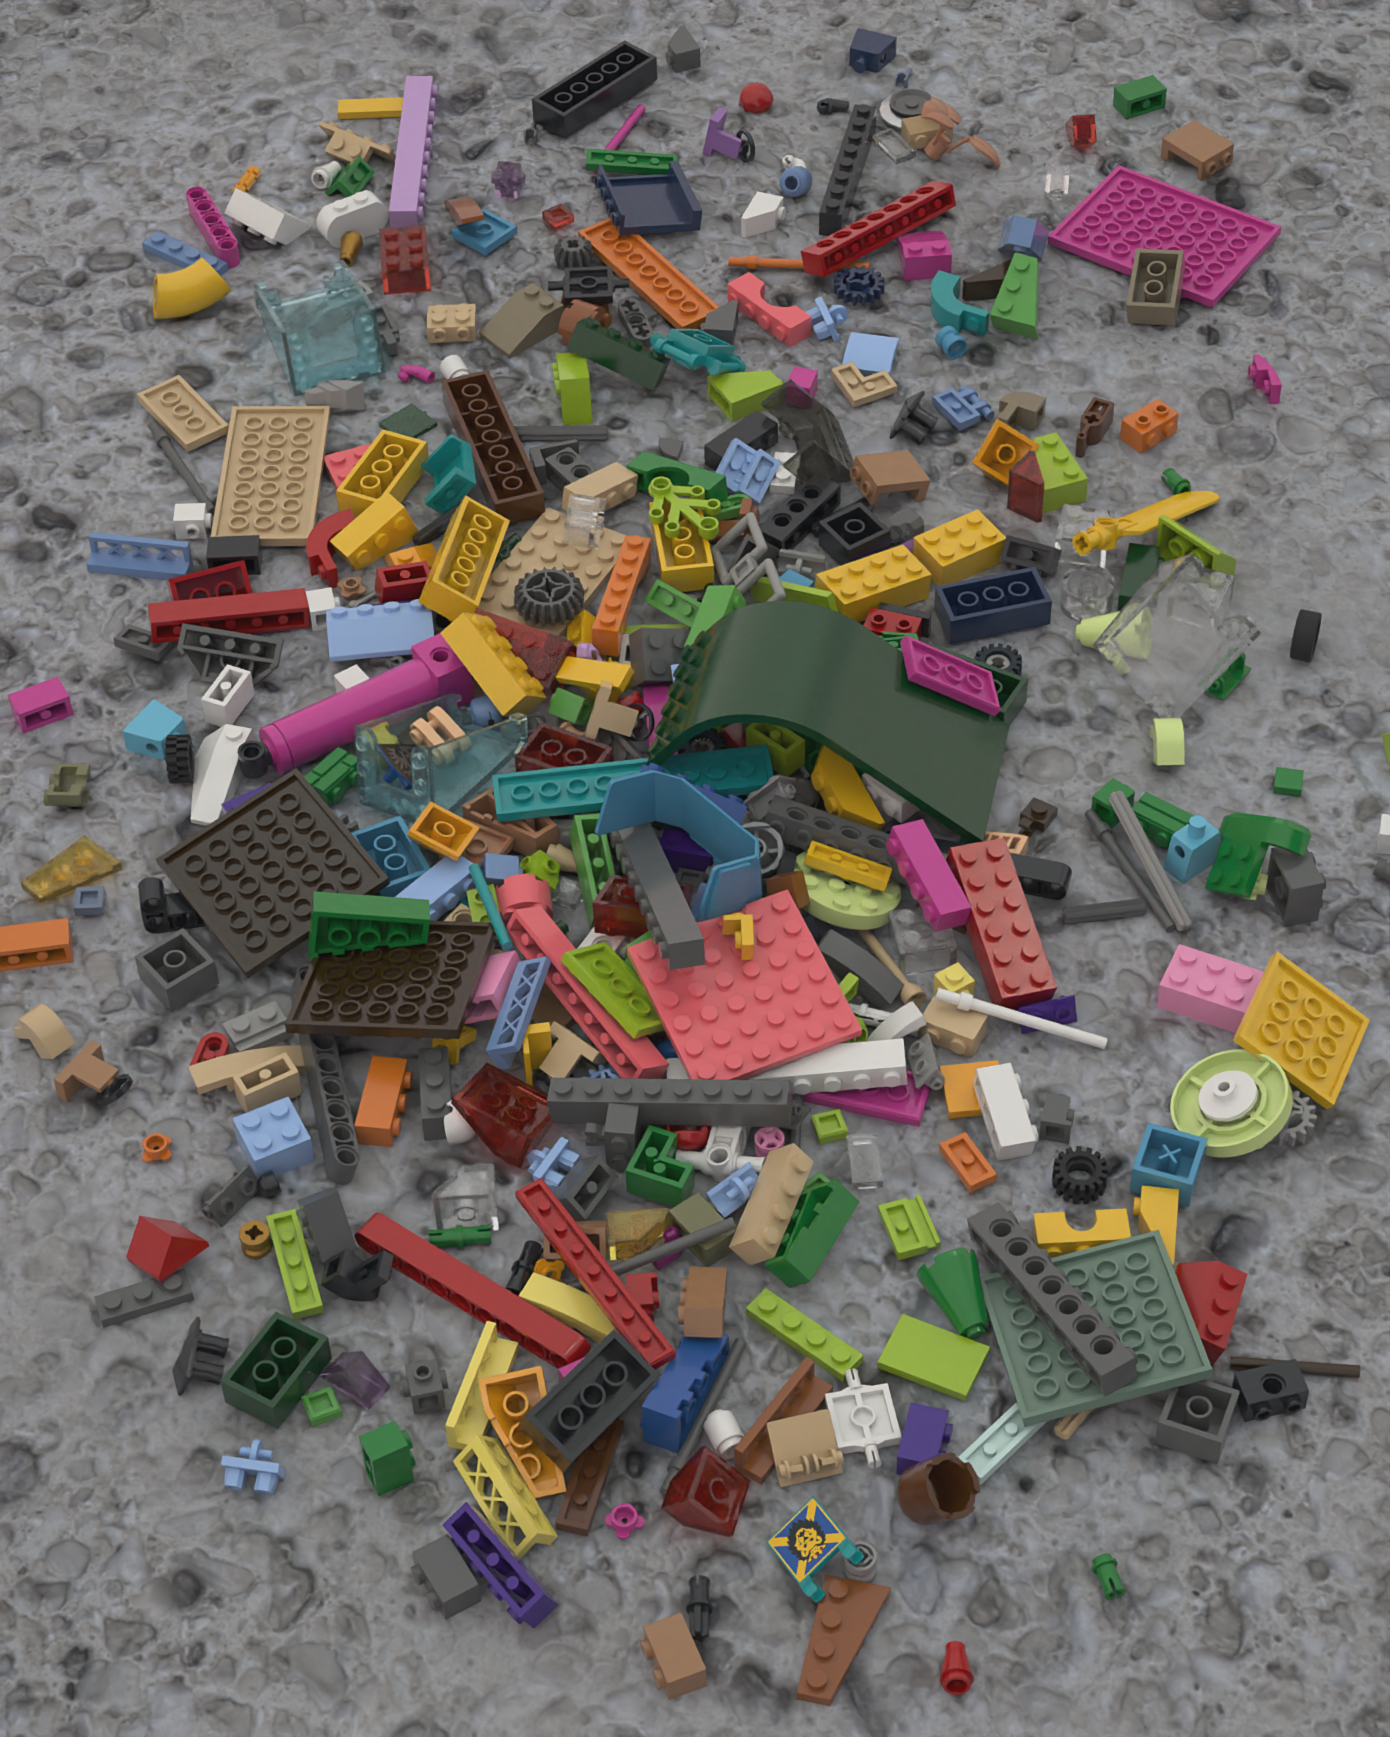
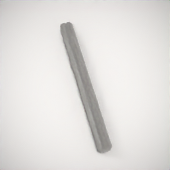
(1150, 861)

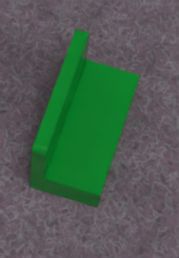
(352, 178)

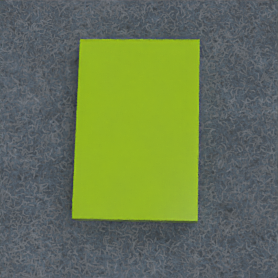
(933, 1357)

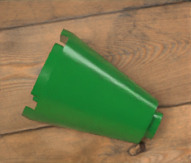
(957, 1290)

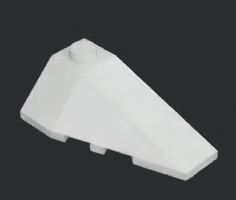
(217, 772)

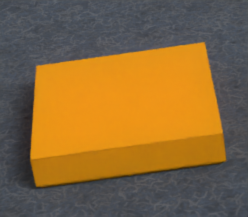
(959, 1090)

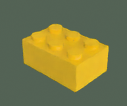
(959, 548)

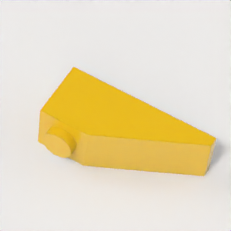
(1158, 1211)

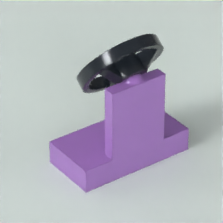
(725, 143)

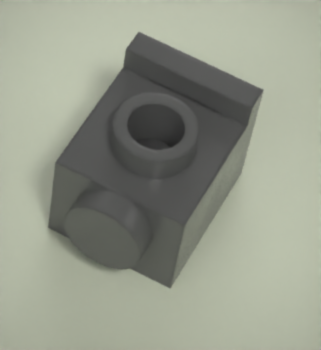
(1056, 1118)

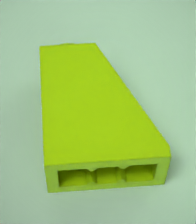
(742, 392)

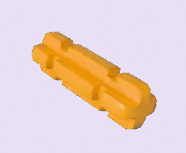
(248, 179)

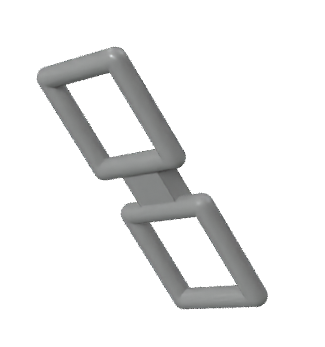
(747, 571)

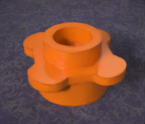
(154, 1142)

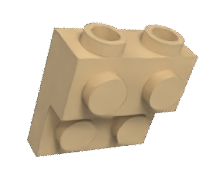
(451, 323)

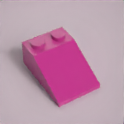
(924, 254)

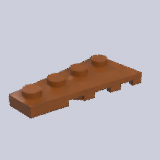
(838, 1635)

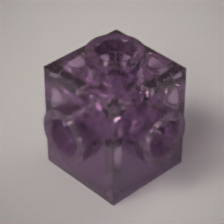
(508, 179)

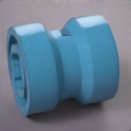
(951, 342)

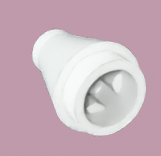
(323, 176)

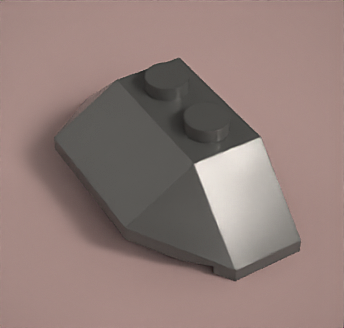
(211, 650)

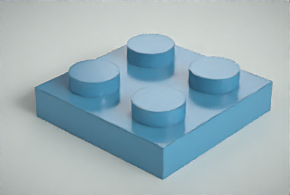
(485, 234)

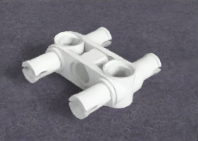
(722, 1153)

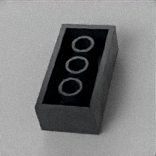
(588, 1400)

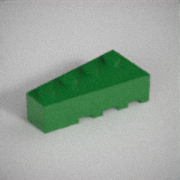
(364, 922)

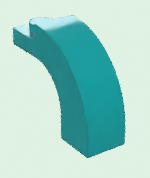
(950, 311)

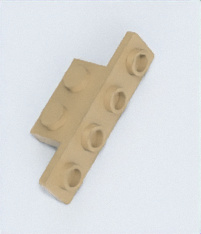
(348, 145)

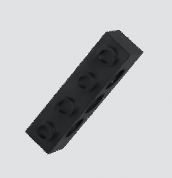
(806, 506)

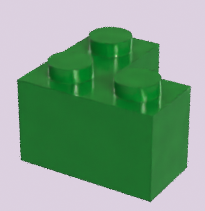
(656, 1173)

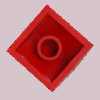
(163, 1246)

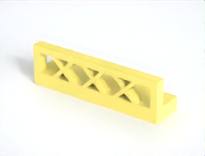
(491, 1358)
(512, 1489)

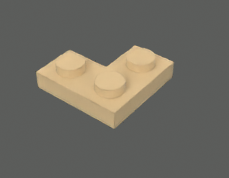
(862, 389)

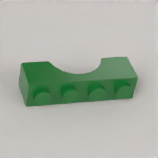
(650, 466)

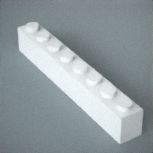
(835, 1068)

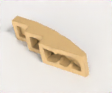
(219, 1070)

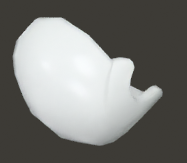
(456, 1127)

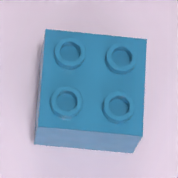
(1169, 1161)

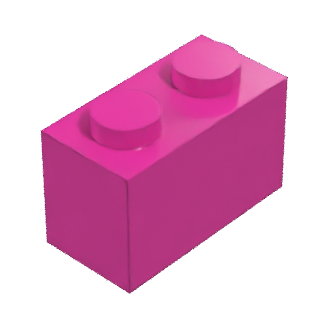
(40, 704)

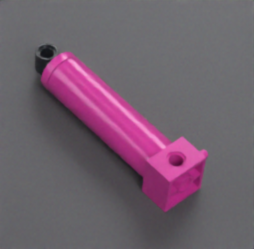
(333, 720)

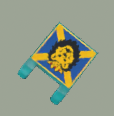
(809, 1544)

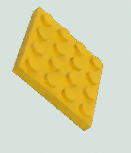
(1302, 1029)

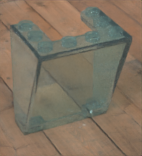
(323, 331)
(440, 773)

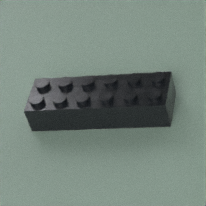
(594, 89)

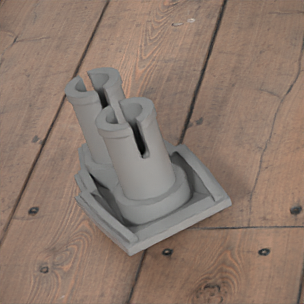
(340, 395)

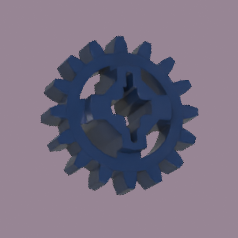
(859, 285)

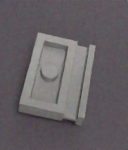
(257, 1028)

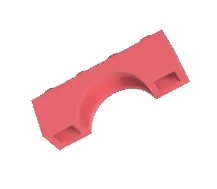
(785, 323)

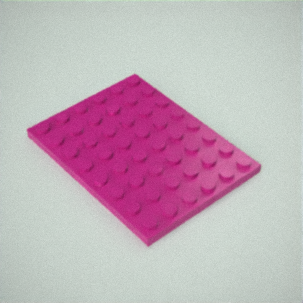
(1150, 214)

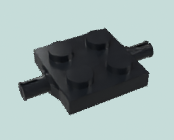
(589, 285)

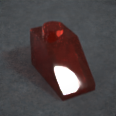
(1081, 131)

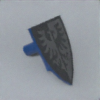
(400, 761)

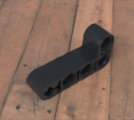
(164, 911)

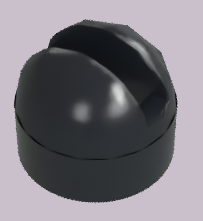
(268, 1184)

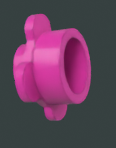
(624, 1512)

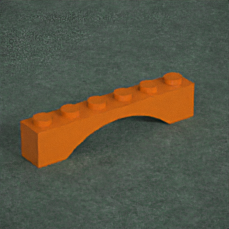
(614, 610)

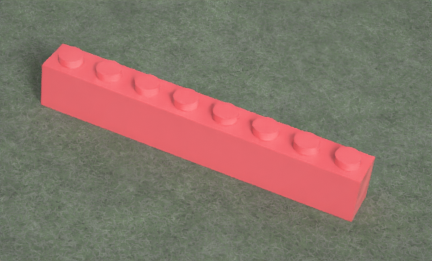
(540, 937)

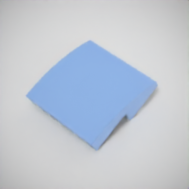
(871, 352)
(747, 470)

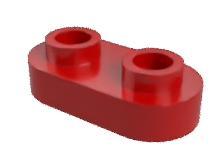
(208, 1044)

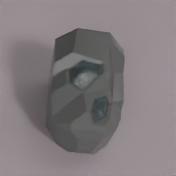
(904, 526)

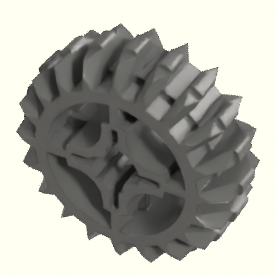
(549, 596)

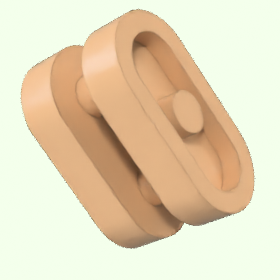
(424, 732)

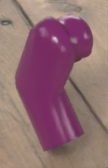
(669, 1235)

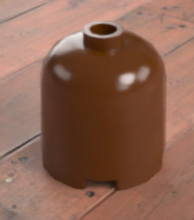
(938, 1490)

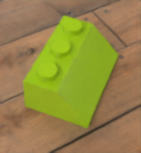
(1180, 541)

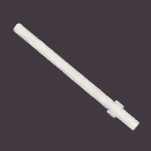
(966, 1001)

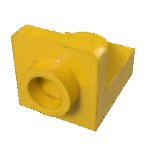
(742, 927)
(467, 1036)

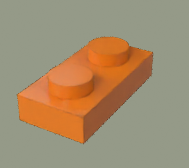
(967, 1162)

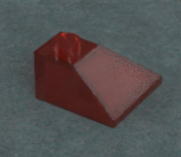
(707, 1494)

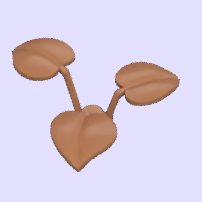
(946, 116)

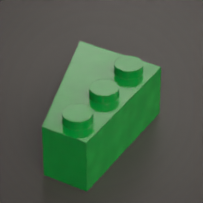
(812, 1232)

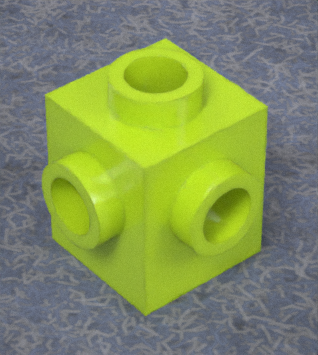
(543, 867)

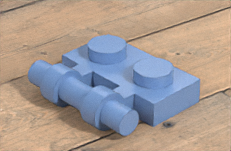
(957, 407)

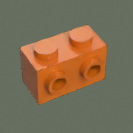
(1149, 426)

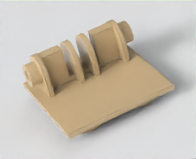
(804, 1447)

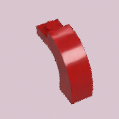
(321, 550)

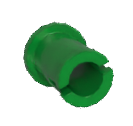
(1175, 481)
(1107, 1573)

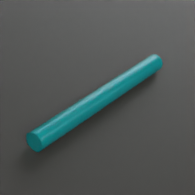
(490, 907)

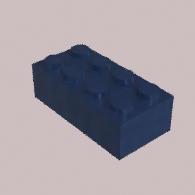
(992, 605)

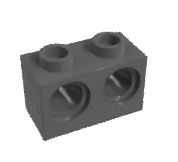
(566, 468)

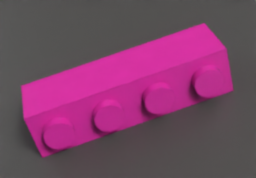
(928, 875)

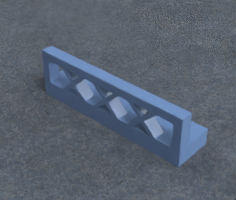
(140, 561)
(517, 1011)

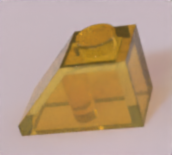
(635, 1231)

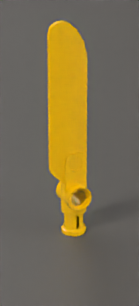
(1108, 530)

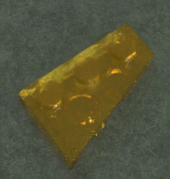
(72, 868)

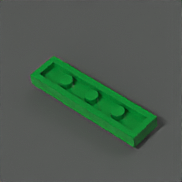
(628, 162)

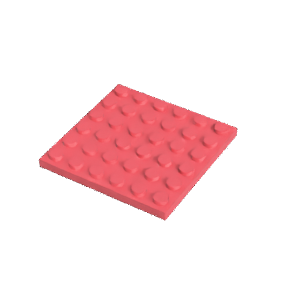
(754, 1013)

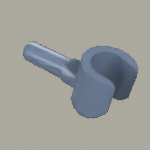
(903, 77)

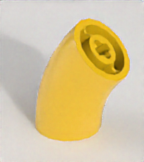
(187, 290)

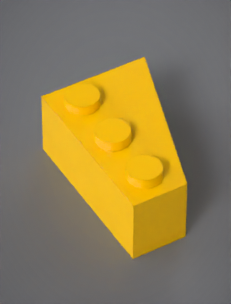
(375, 533)

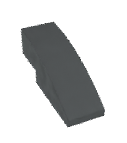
(875, 979)

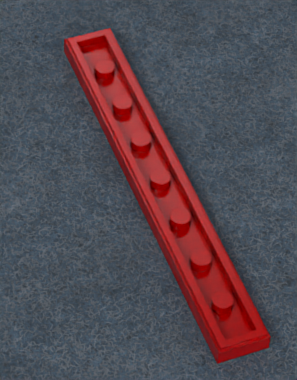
(594, 1273)

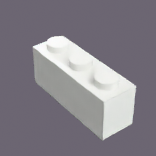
(1005, 1111)

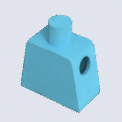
(149, 729)
(1192, 849)

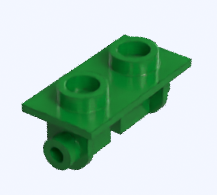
(1229, 678)

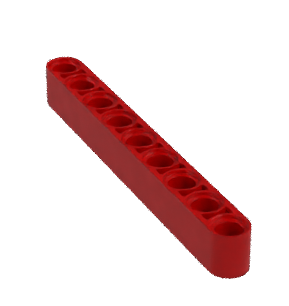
(473, 1292)

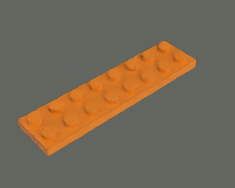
(650, 275)

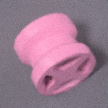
(766, 1138)

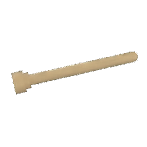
(910, 991)

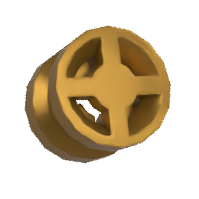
(261, 1245)

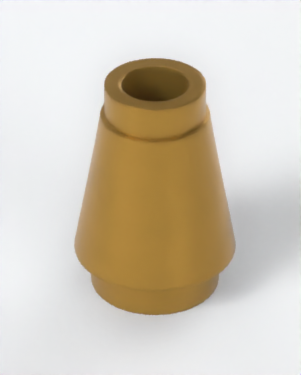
(350, 247)

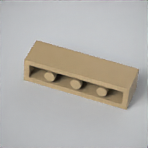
(771, 1204)

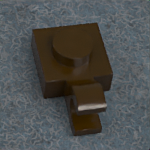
(1036, 816)

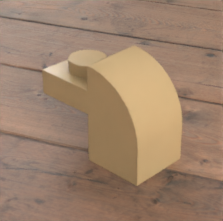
(45, 1031)

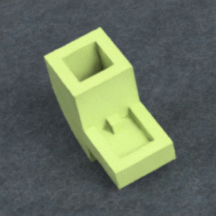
(1168, 741)

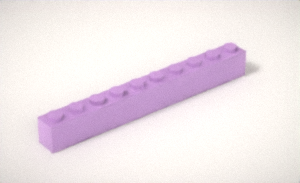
(413, 152)

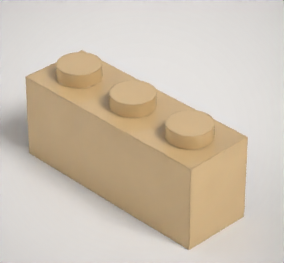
(611, 482)

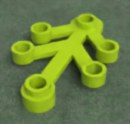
(663, 489)

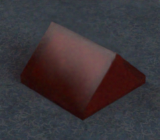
(1026, 488)

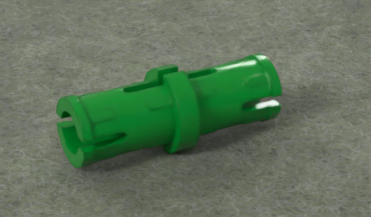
(460, 1236)

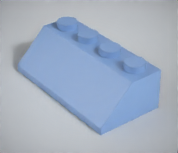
(377, 630)

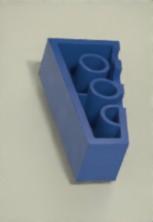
(682, 1390)

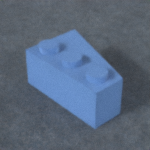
(1023, 236)

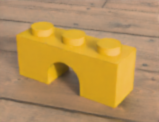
(1058, 1238)

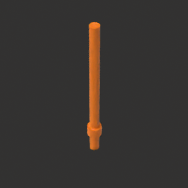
(753, 262)

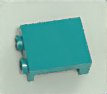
(451, 472)

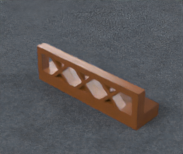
(798, 1396)

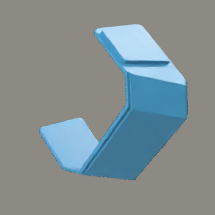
(674, 801)

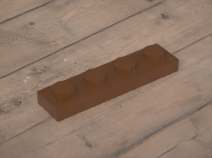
(588, 1482)

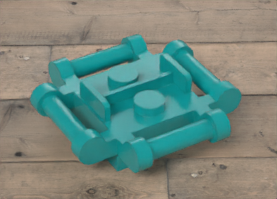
(697, 348)

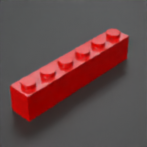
(233, 613)

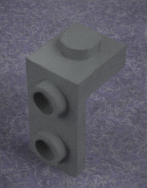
(539, 453)

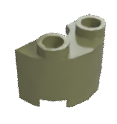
(68, 785)

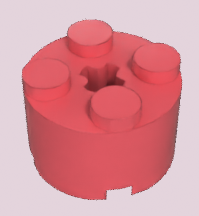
(523, 892)

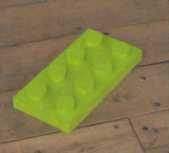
(614, 987)

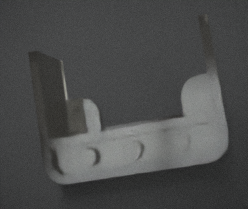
(815, 433)

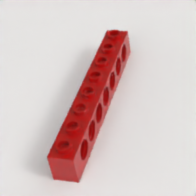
(878, 228)

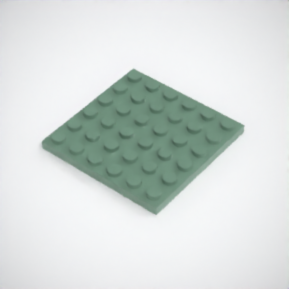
(1135, 1294)

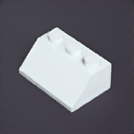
(264, 218)

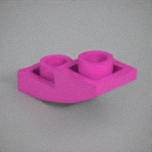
(1265, 378)

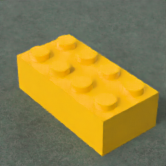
(387, 465)
(682, 560)
(884, 577)
(493, 664)

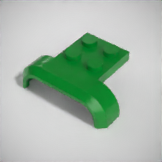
(1244, 847)

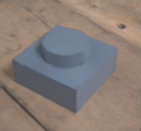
(89, 901)

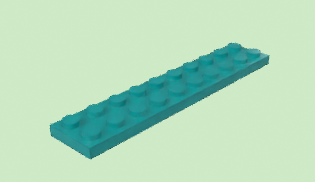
(584, 786)

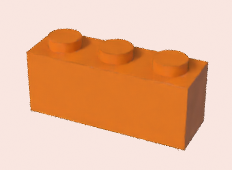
(35, 944)
(383, 1101)

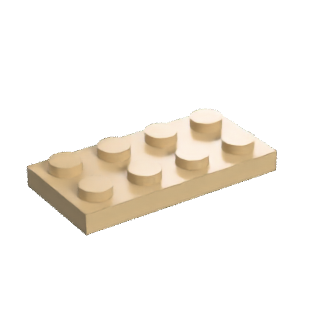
(183, 413)

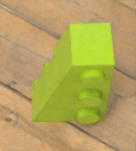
(573, 386)
(1061, 473)

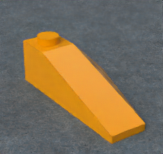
(506, 1402)

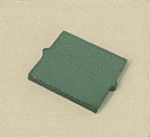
(409, 422)

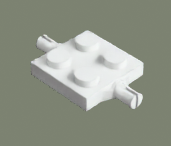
(863, 1418)

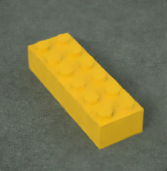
(464, 560)

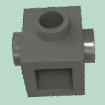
(425, 1385)

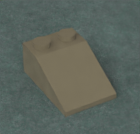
(523, 321)

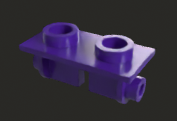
(1056, 1010)

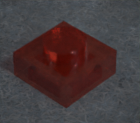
(558, 216)

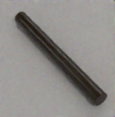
(1309, 1368)

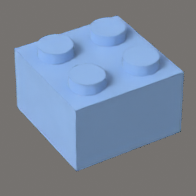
(273, 1138)

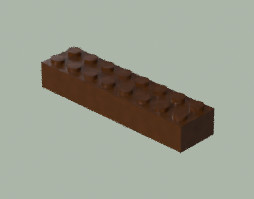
(497, 452)

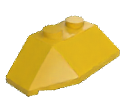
(843, 790)

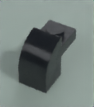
(355, 1278)

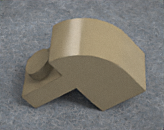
(1022, 410)

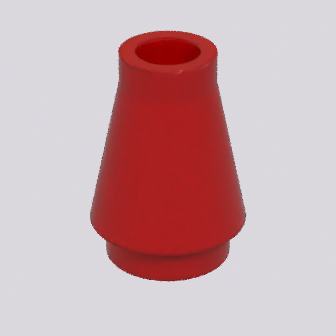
(956, 1671)

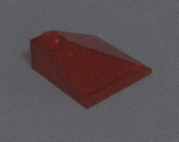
(504, 1113)

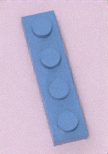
(179, 252)

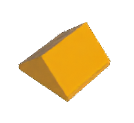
(1002, 451)

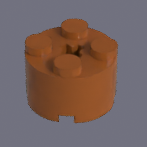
(578, 311)

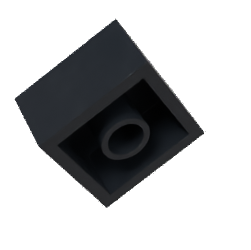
(853, 534)

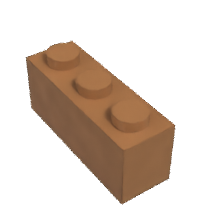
(703, 1302)

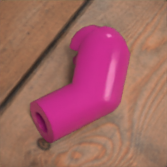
(415, 371)

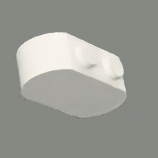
(356, 213)

